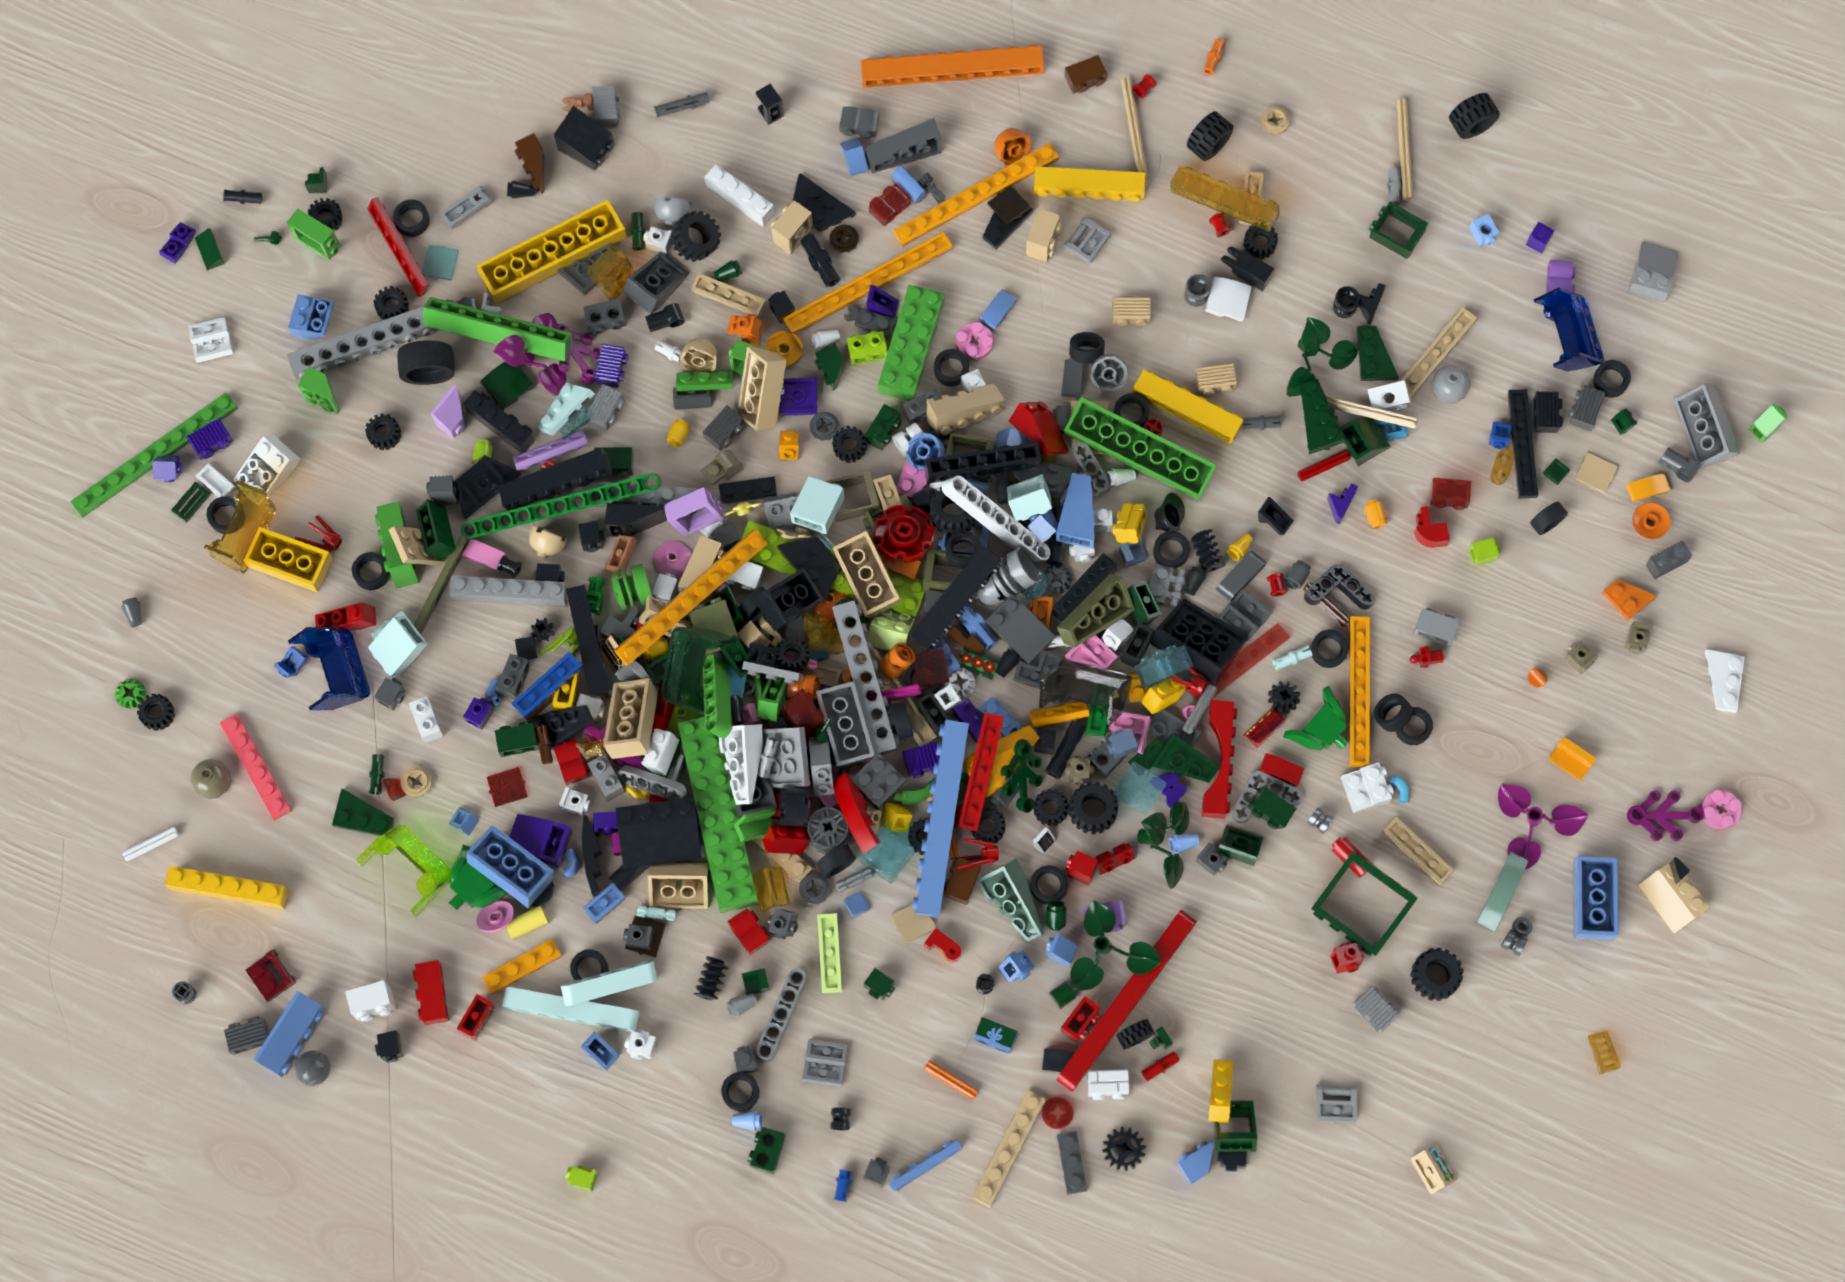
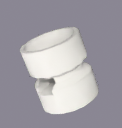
(900, 438)

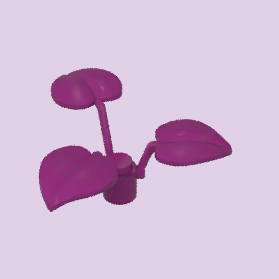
(512, 352)
(1516, 799)

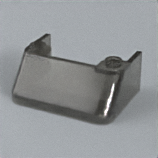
(1086, 685)

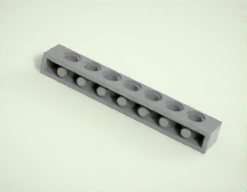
(352, 340)
(842, 614)

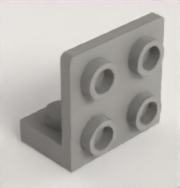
(779, 509)

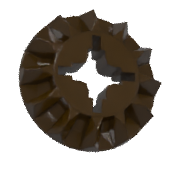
(847, 231)

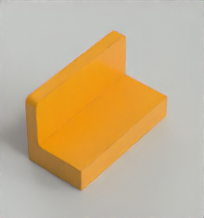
(1572, 758)

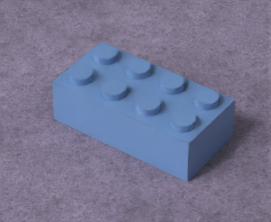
(510, 866)
(1595, 898)

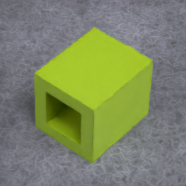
(1484, 551)

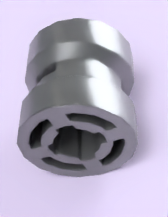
(1320, 820)

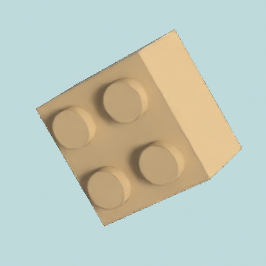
(791, 227)
(1043, 235)

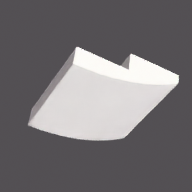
(1228, 298)
(210, 339)

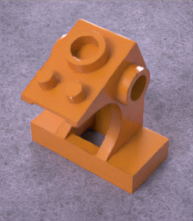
(747, 327)

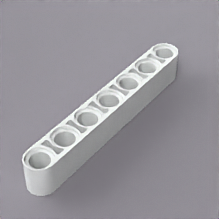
(988, 512)

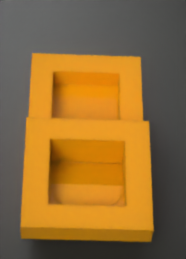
(1647, 487)

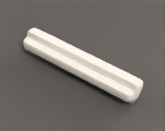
(150, 843)

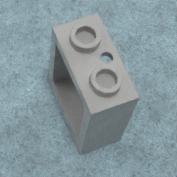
(821, 767)

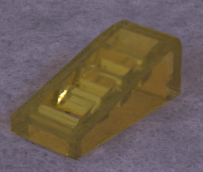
(1610, 1049)

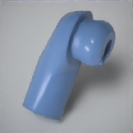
(492, 694)
(573, 865)

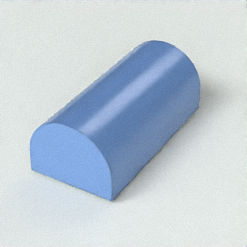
(908, 184)

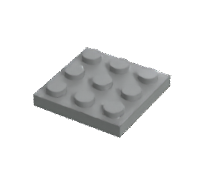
(791, 757)

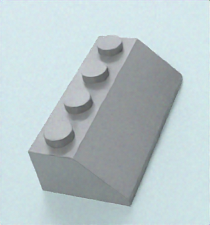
(1706, 425)

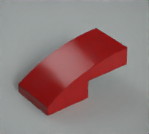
(1281, 769)

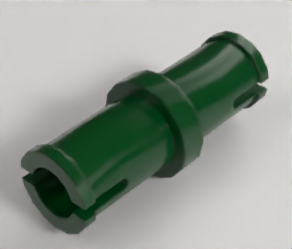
(637, 231)
(376, 774)

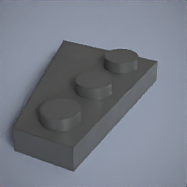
(577, 274)
(1164, 724)

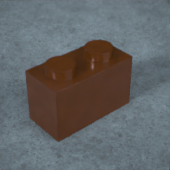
(1085, 74)
(961, 882)

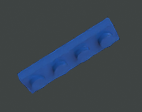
(547, 685)

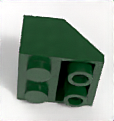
(1364, 439)

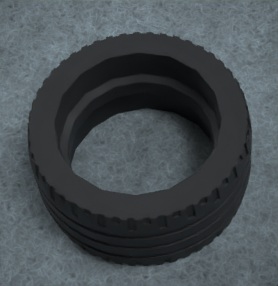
(426, 362)

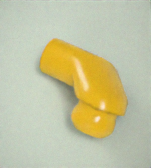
(636, 793)

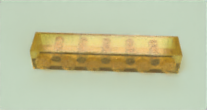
(1225, 198)

